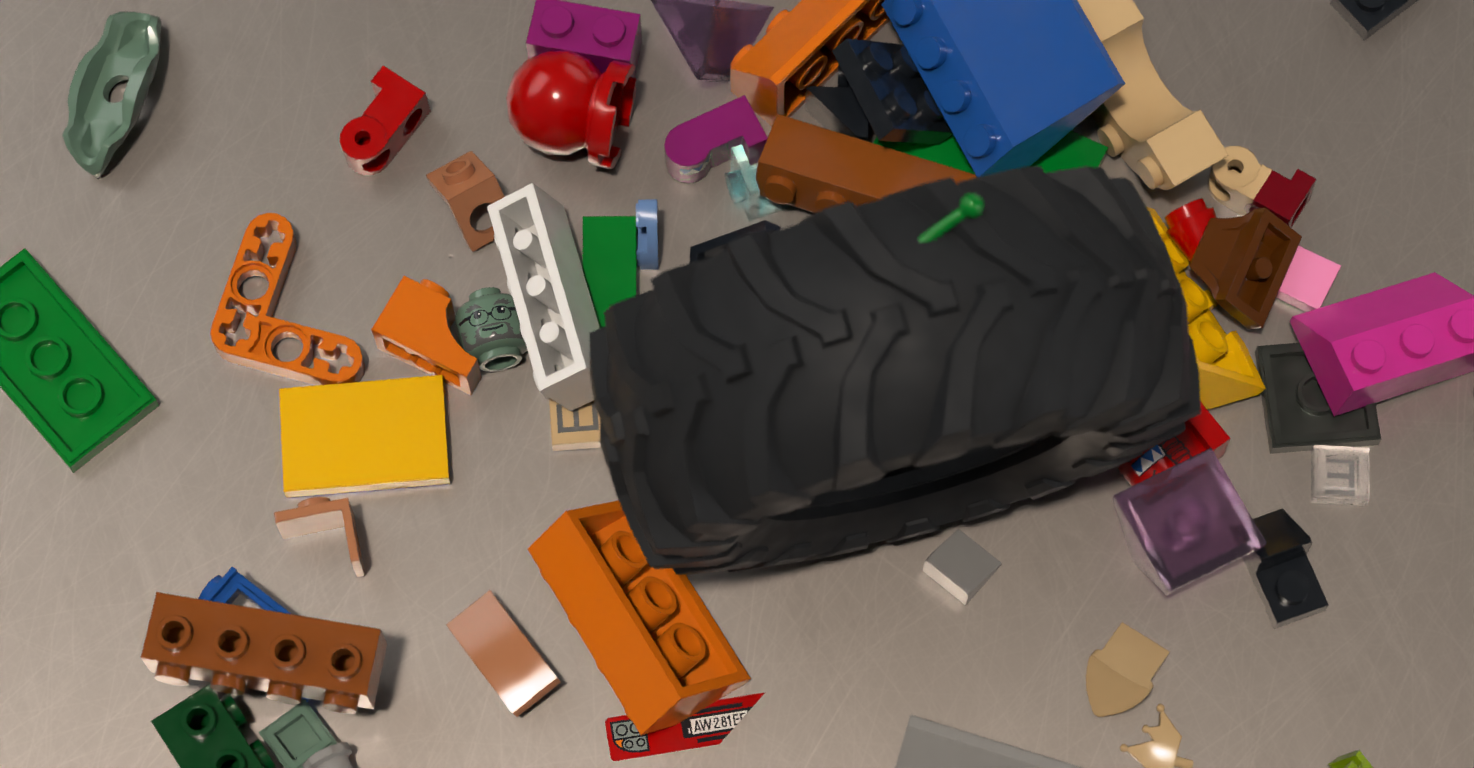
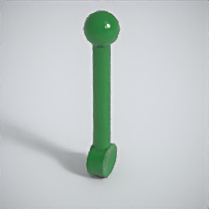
(970, 206)

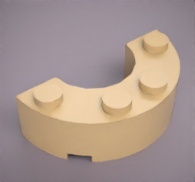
(1142, 118)

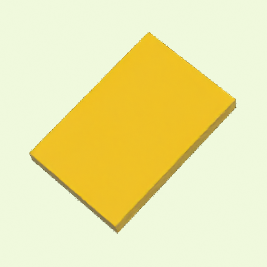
(364, 436)

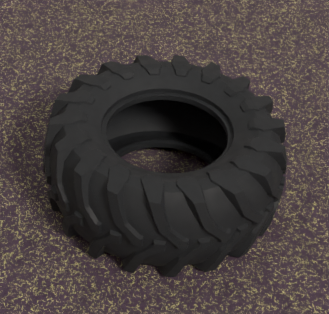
(890, 384)

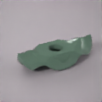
(124, 52)

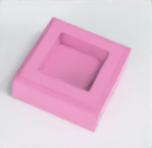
(1307, 280)

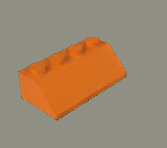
(800, 52)
(636, 620)

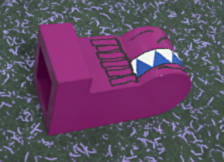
(708, 140)

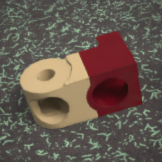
(1247, 185)

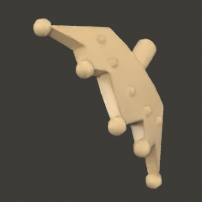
(1162, 748)

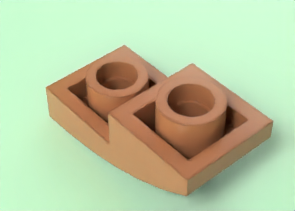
(503, 653)

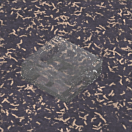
(1340, 475)

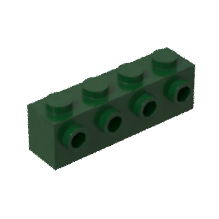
(206, 733)

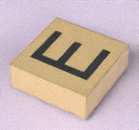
(574, 428)

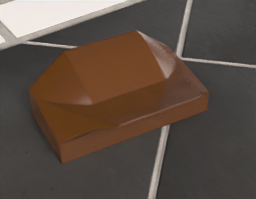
(1245, 262)

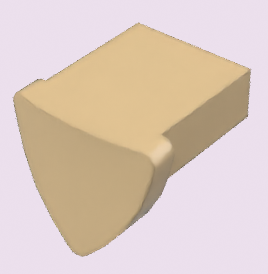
(1122, 671)

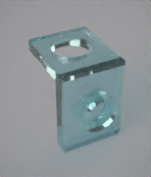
(744, 187)

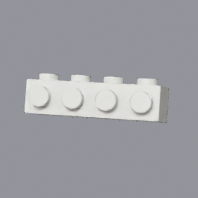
(547, 292)

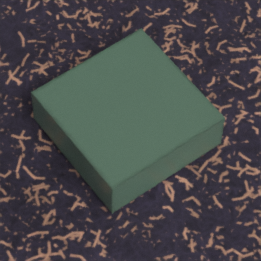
(297, 736)

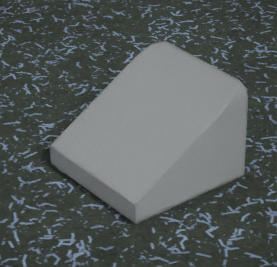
(961, 566)

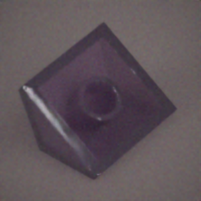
(1186, 523)

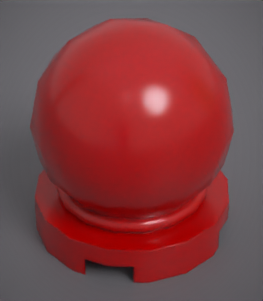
(567, 104)

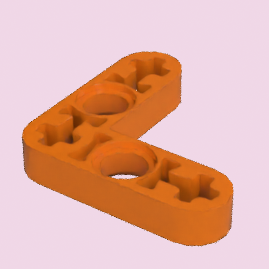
(267, 331)

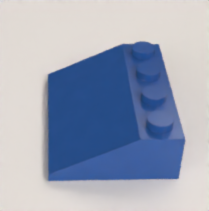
(1006, 72)

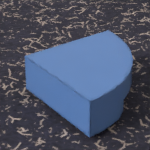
(647, 234)

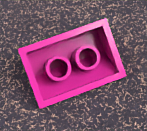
(1389, 341)

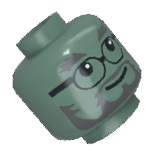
(490, 329)

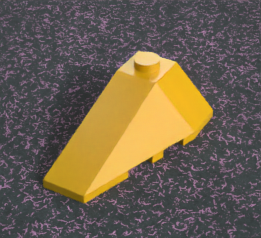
(1222, 358)

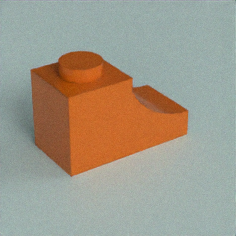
(418, 332)

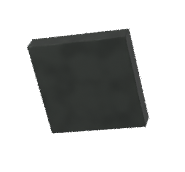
(1298, 410)

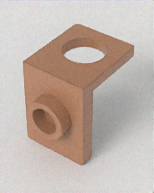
(464, 186)
(321, 515)

